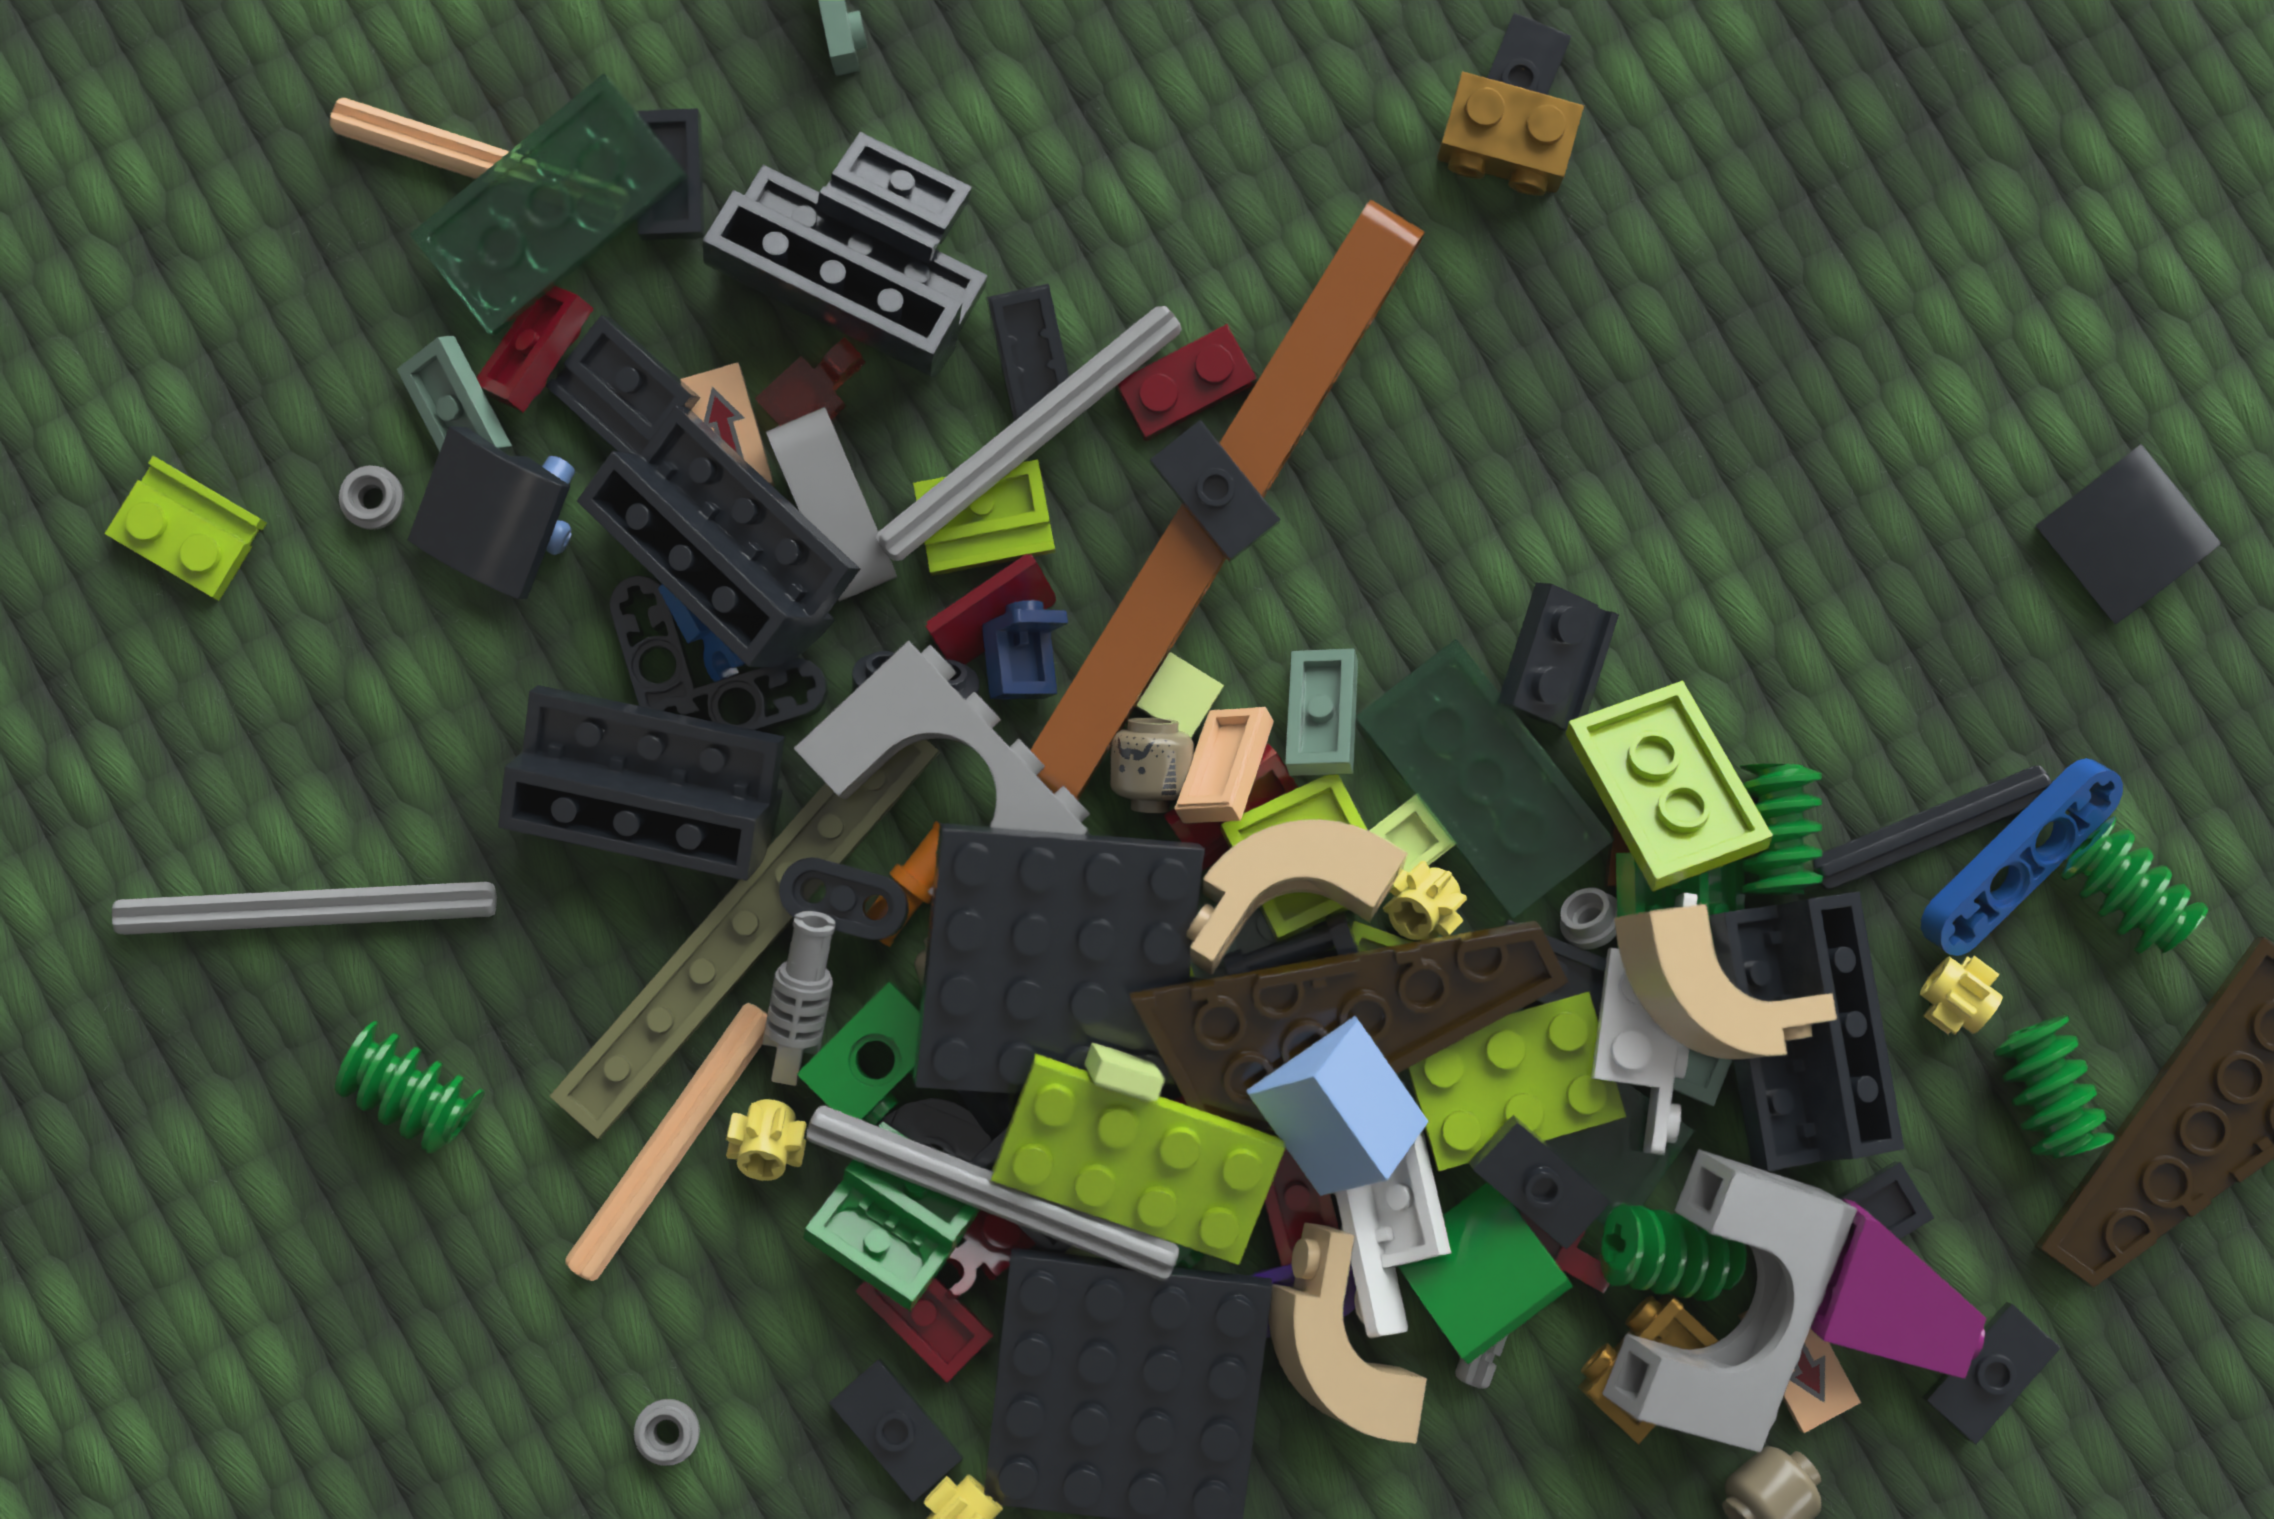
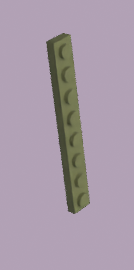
(726, 946)

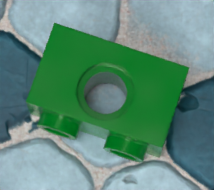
(836, 1068)

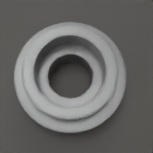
(356, 486)
(1589, 918)
(646, 1432)

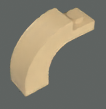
(1289, 858)
(1692, 1000)
(1317, 1354)

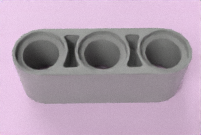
(831, 495)

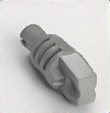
(800, 996)

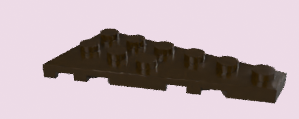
(1408, 997)
(2187, 1136)

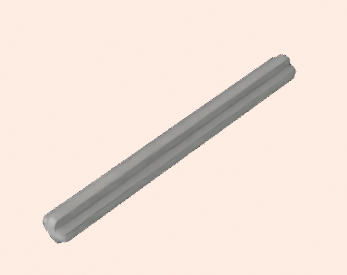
(1028, 433)
(304, 908)
(974, 1187)

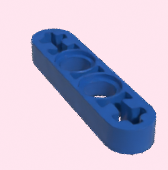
(2017, 850)

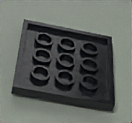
(1041, 948)
(1126, 1389)

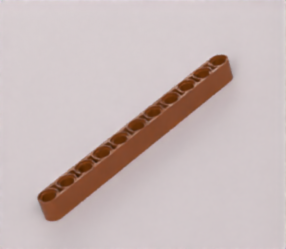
(1260, 445)

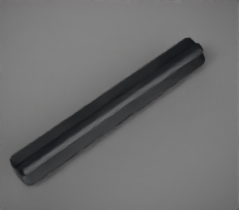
(1930, 828)

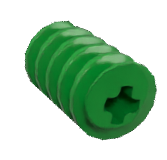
(1782, 808)
(2133, 890)
(2052, 1089)
(405, 1090)
(1668, 1254)

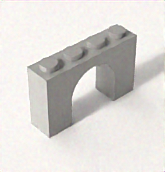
(913, 703)
(1739, 1382)

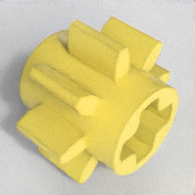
(1425, 903)
(1961, 995)
(766, 1140)
(961, 1501)

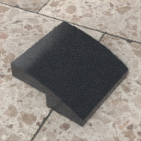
(488, 512)
(2128, 534)

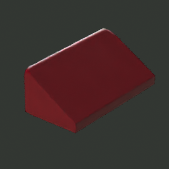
(959, 627)

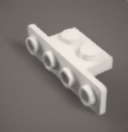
(1638, 1051)
(1392, 1226)

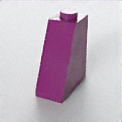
(1896, 1305)

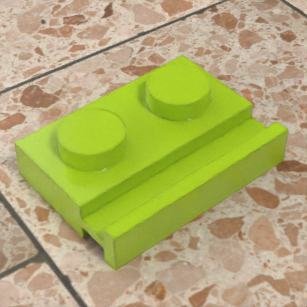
(996, 527)
(185, 528)

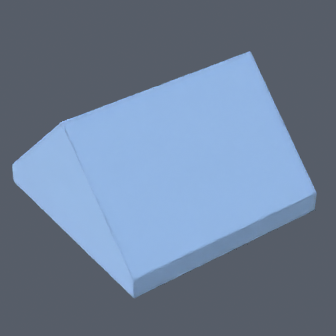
(1341, 1111)

